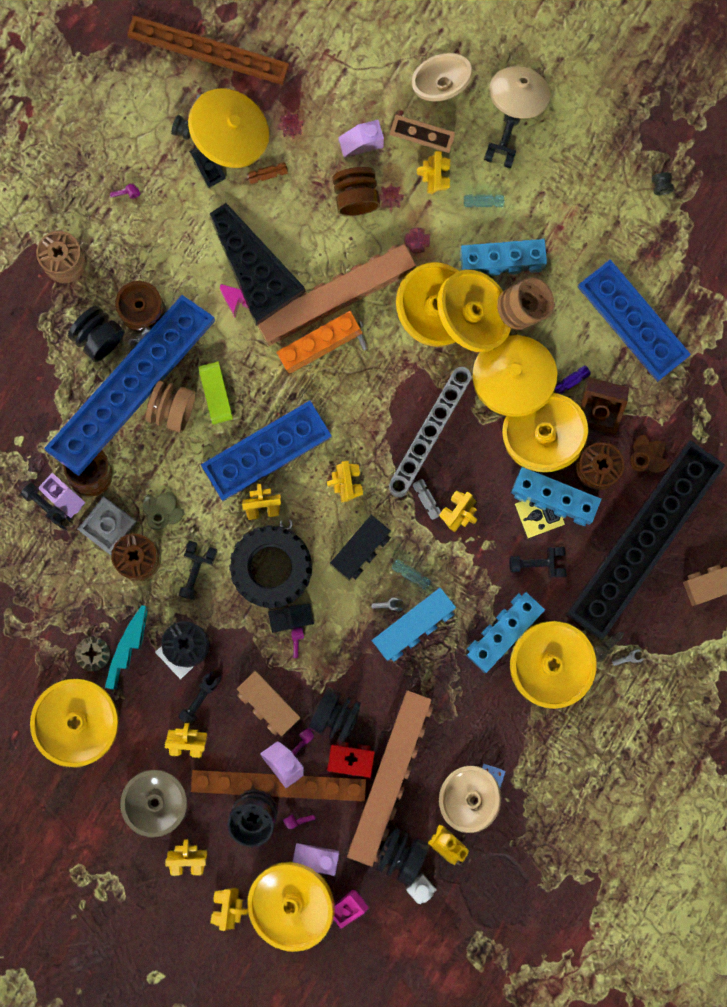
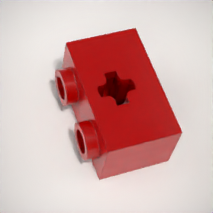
(362, 767)

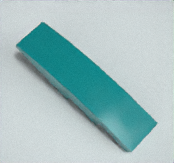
(131, 639)

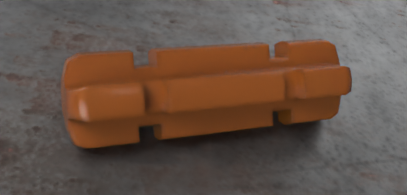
(267, 173)

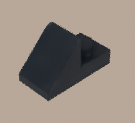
(209, 170)
(291, 618)

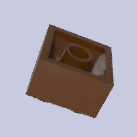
(603, 404)

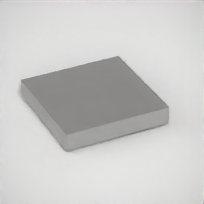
(107, 524)

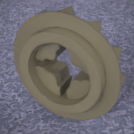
(99, 646)

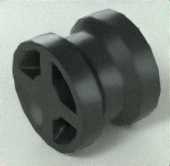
(180, 127)
(662, 183)

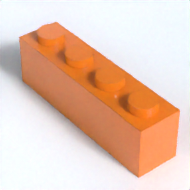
(319, 342)

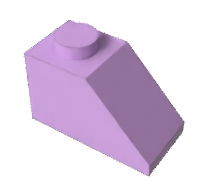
(362, 139)
(61, 495)
(283, 763)
(317, 858)

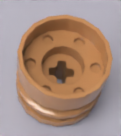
(65, 267)
(525, 303)
(166, 405)

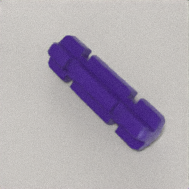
(572, 380)

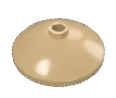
(441, 77)
(519, 92)
(458, 797)

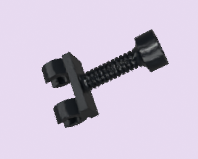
(502, 148)
(57, 516)
(516, 563)
(188, 591)
(208, 687)

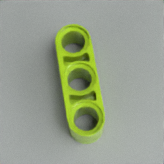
(215, 393)

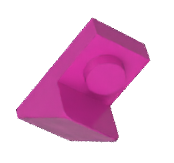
(233, 298)
(349, 908)

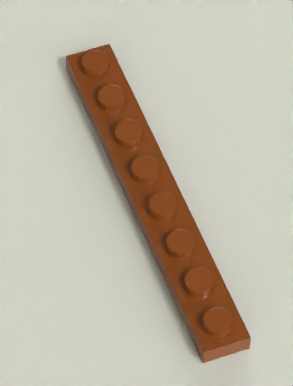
(208, 50)
(305, 787)

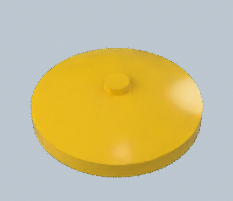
(228, 128)
(418, 303)
(470, 311)
(515, 376)
(547, 437)
(553, 664)
(74, 722)
(291, 906)

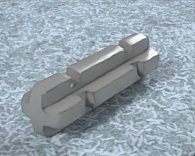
(427, 499)

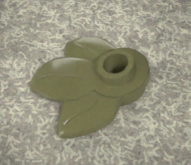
(162, 507)

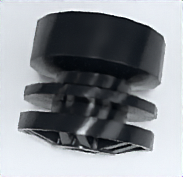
(96, 333)
(198, 643)
(335, 715)
(247, 827)
(403, 857)

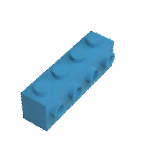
(504, 257)
(555, 496)
(413, 624)
(505, 632)

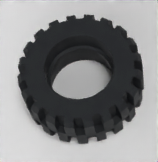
(270, 537)

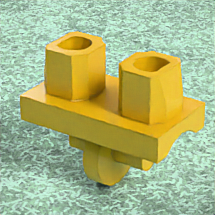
(432, 170)
(342, 481)
(253, 504)
(462, 513)
(186, 740)
(448, 846)
(186, 856)
(231, 909)

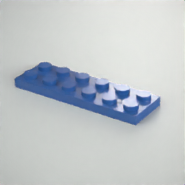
(633, 320)
(266, 450)

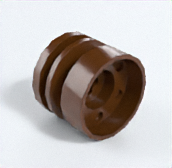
(356, 191)
(587, 468)
(97, 482)
(147, 551)

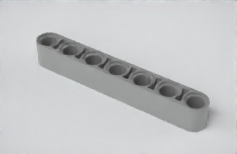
(431, 422)

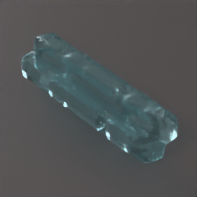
(484, 200)
(411, 574)

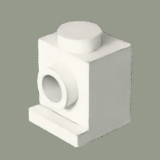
(421, 889)

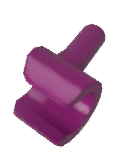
(130, 189)
(297, 633)
(306, 737)
(290, 822)

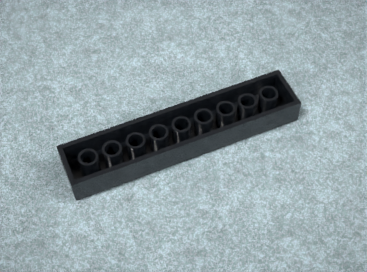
(644, 540)

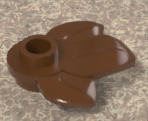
(651, 455)

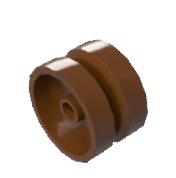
(141, 295)

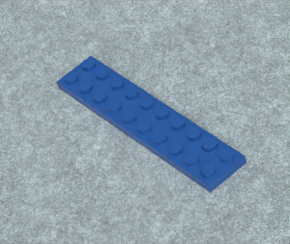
(129, 385)

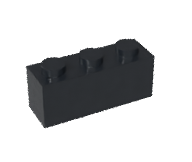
(361, 548)

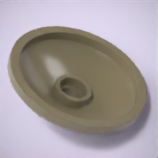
(137, 805)

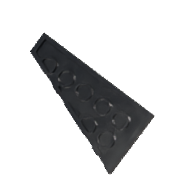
(259, 273)

